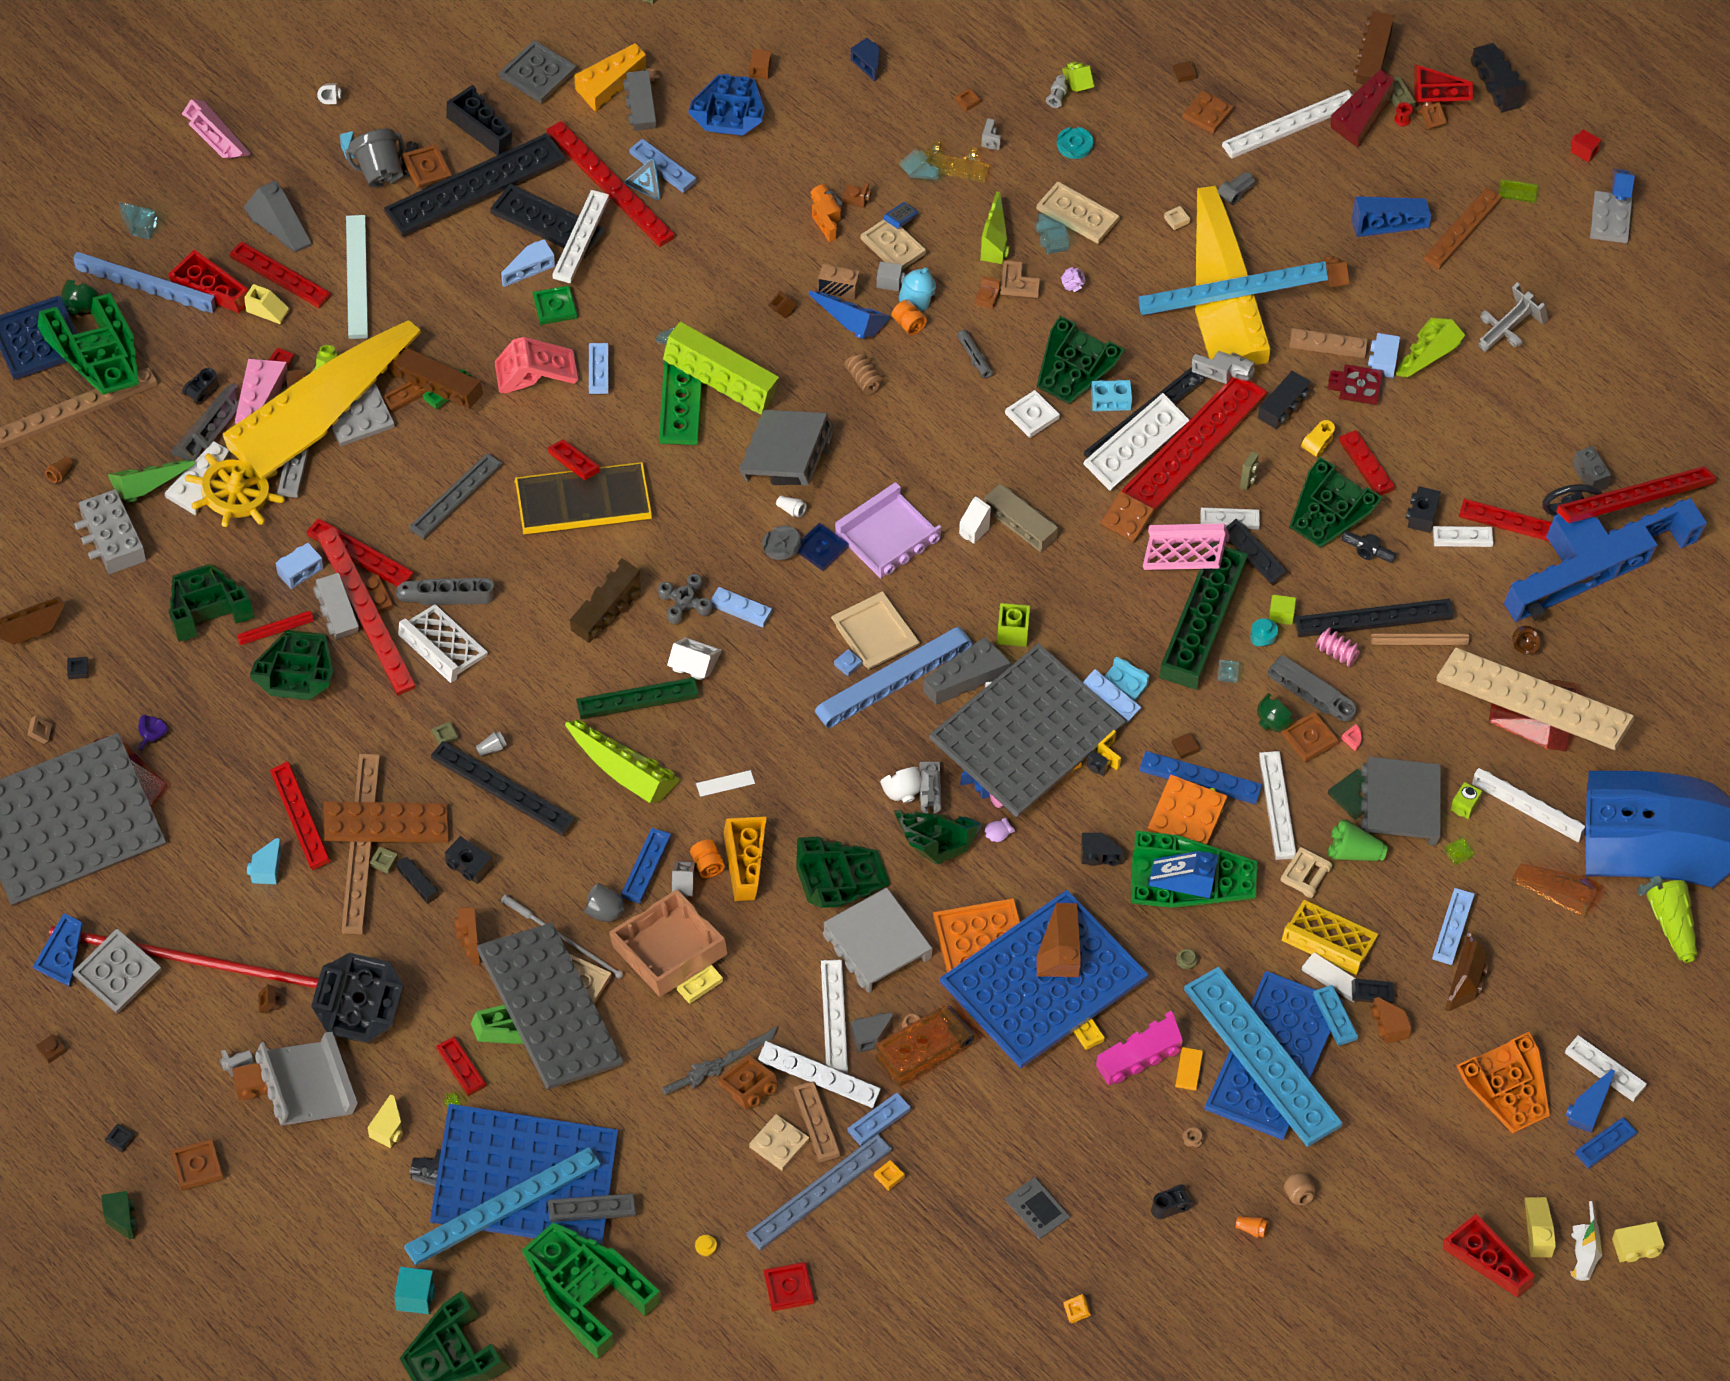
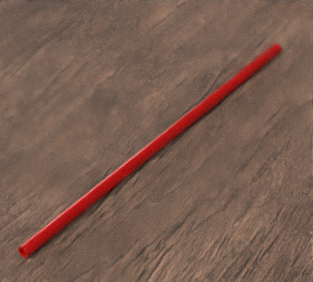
(211, 962)

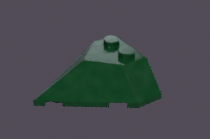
(937, 836)

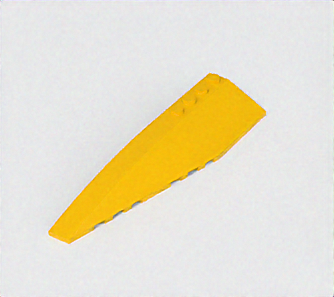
(1230, 323)

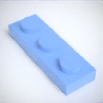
(598, 368)
(741, 607)
(1112, 695)

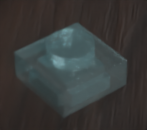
(1228, 671)

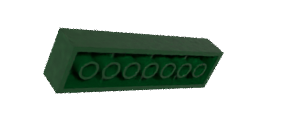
(1202, 619)

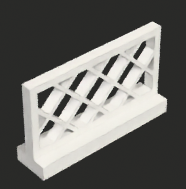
(430, 649)

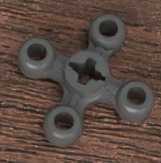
(684, 598)

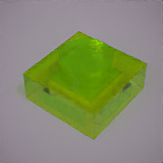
(1458, 851)

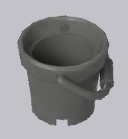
(377, 156)

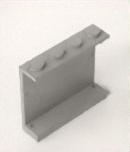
(875, 938)
(307, 1081)

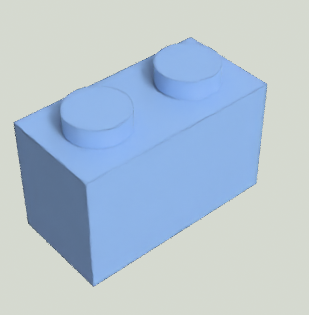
(1385, 354)
(299, 565)

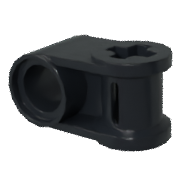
(201, 385)
(1174, 1200)

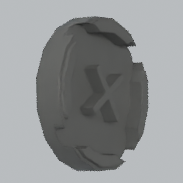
(781, 543)

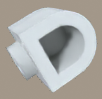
(329, 93)

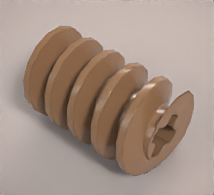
(863, 373)

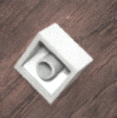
(693, 658)

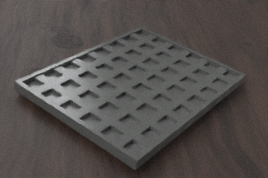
(1027, 730)
(72, 819)

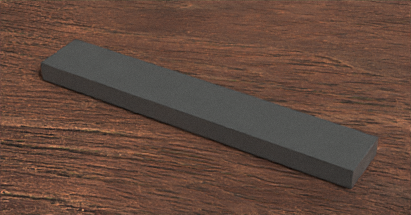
(455, 496)

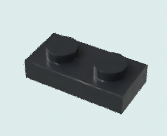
(1367, 990)

